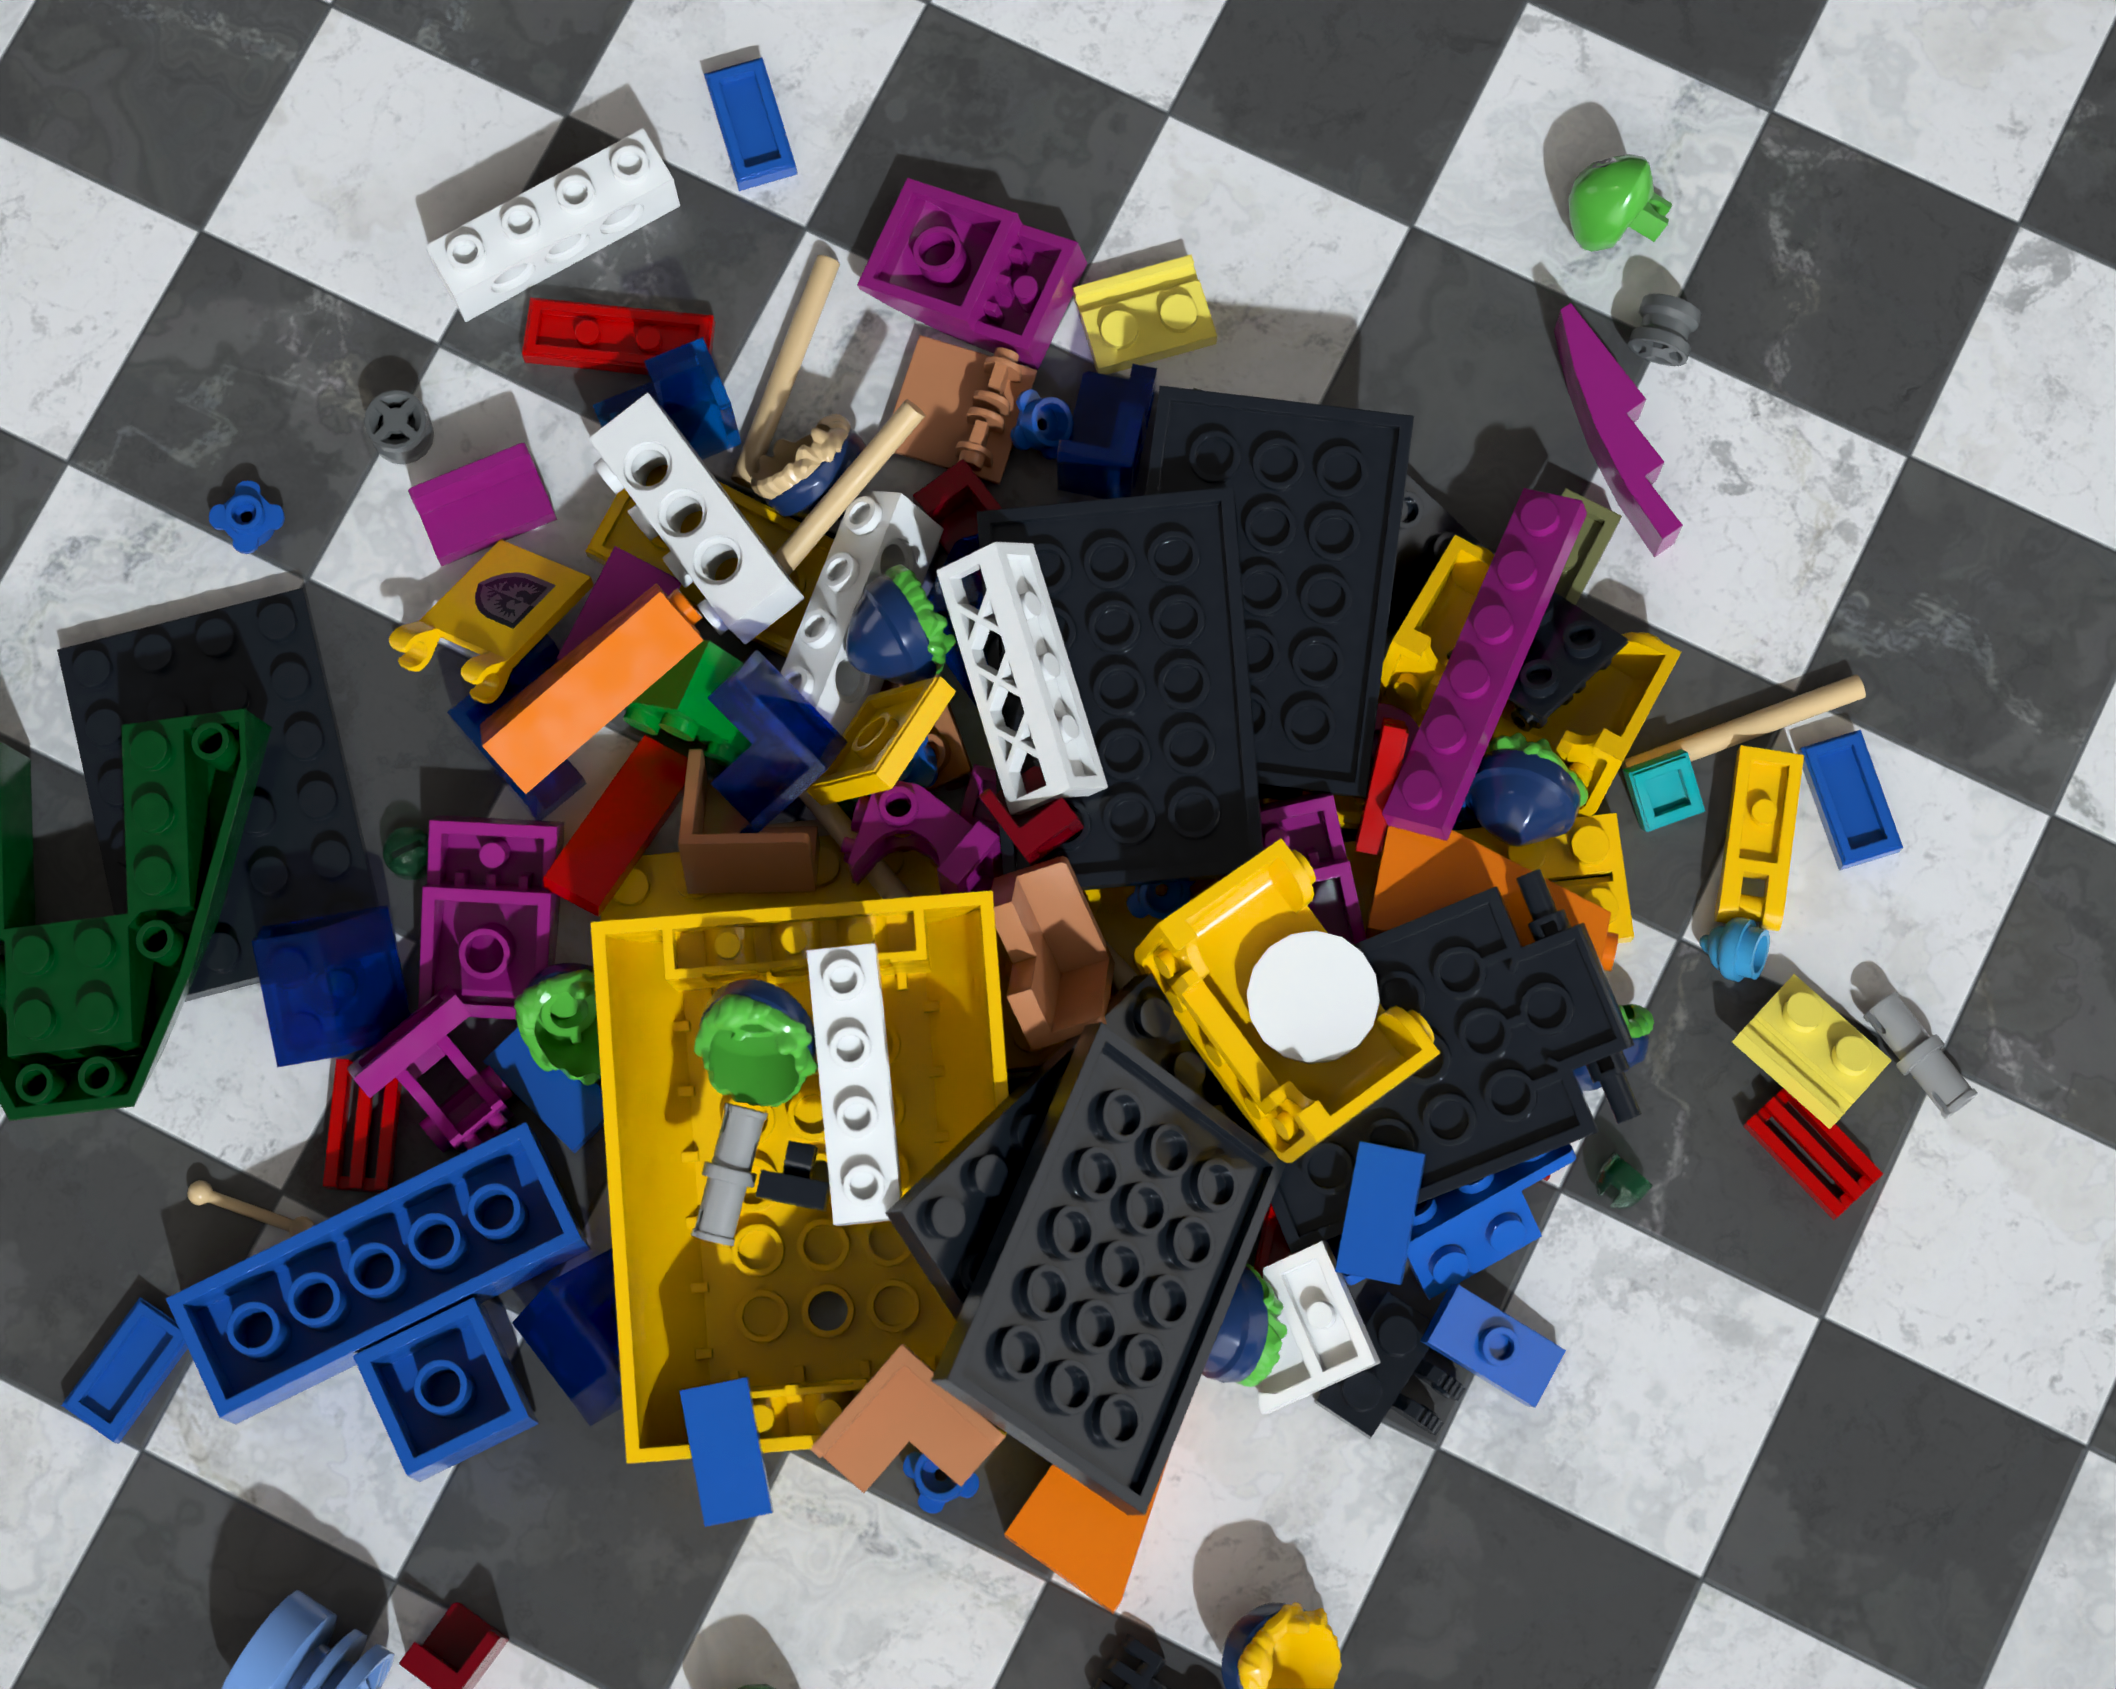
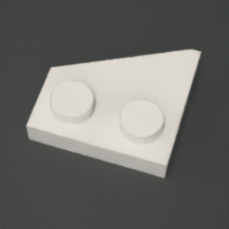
(1323, 1328)

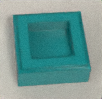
(1663, 790)

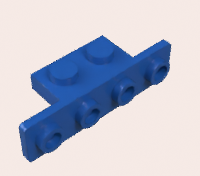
(1473, 1224)

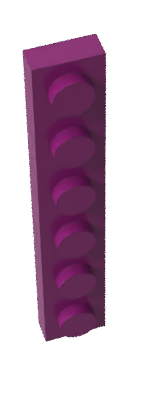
(1484, 664)

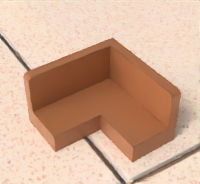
(726, 861)
(1056, 951)
(905, 1407)

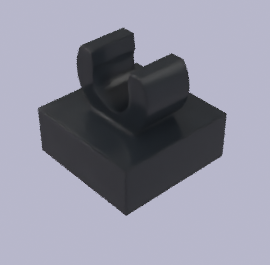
(796, 1182)

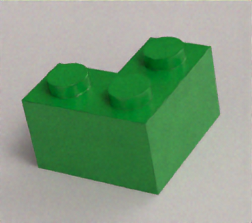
(682, 707)

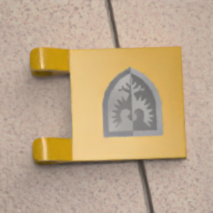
(497, 612)

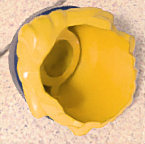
(1281, 1650)

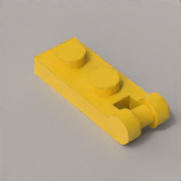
(1759, 835)

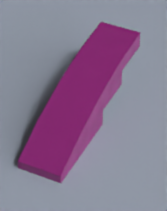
(1606, 409)

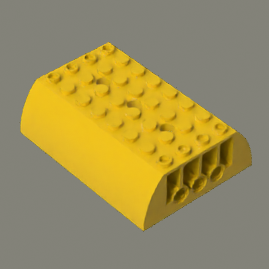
(725, 1312)

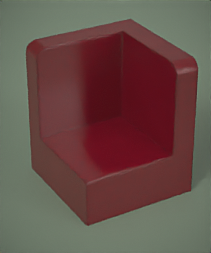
(954, 503)
(1038, 830)
(455, 1651)

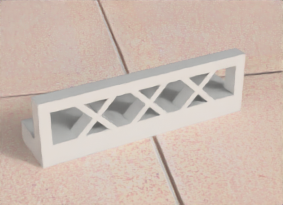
(1040, 673)

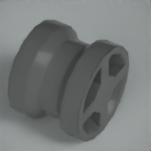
(1664, 329)
(390, 415)

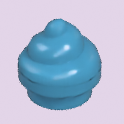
(1737, 948)

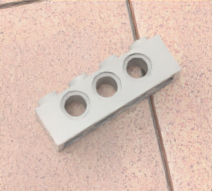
(554, 225)
(873, 536)
(759, 587)
(855, 1083)

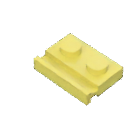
(1145, 315)
(1811, 1051)

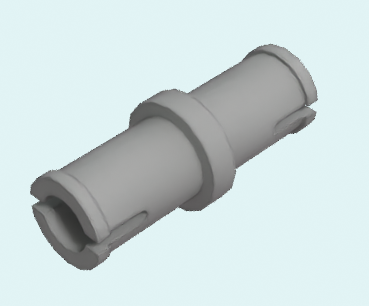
(1920, 1055)
(729, 1174)

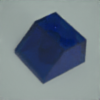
(330, 984)
(576, 1336)

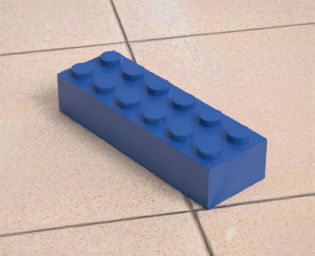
(375, 1272)

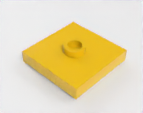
(882, 740)

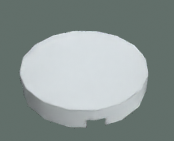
(1313, 997)

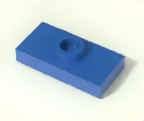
(1493, 1345)

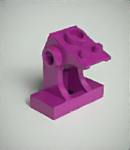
(964, 853)
(412, 1048)

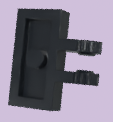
(1370, 1394)

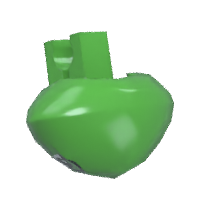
(1612, 198)

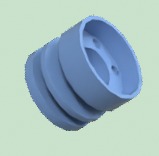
(294, 1652)

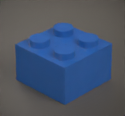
(445, 1390)

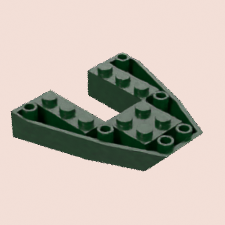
(100, 995)

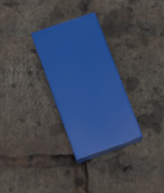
(750, 124)
(1850, 800)
(562, 1104)
(1380, 1212)
(127, 1371)
(726, 1451)

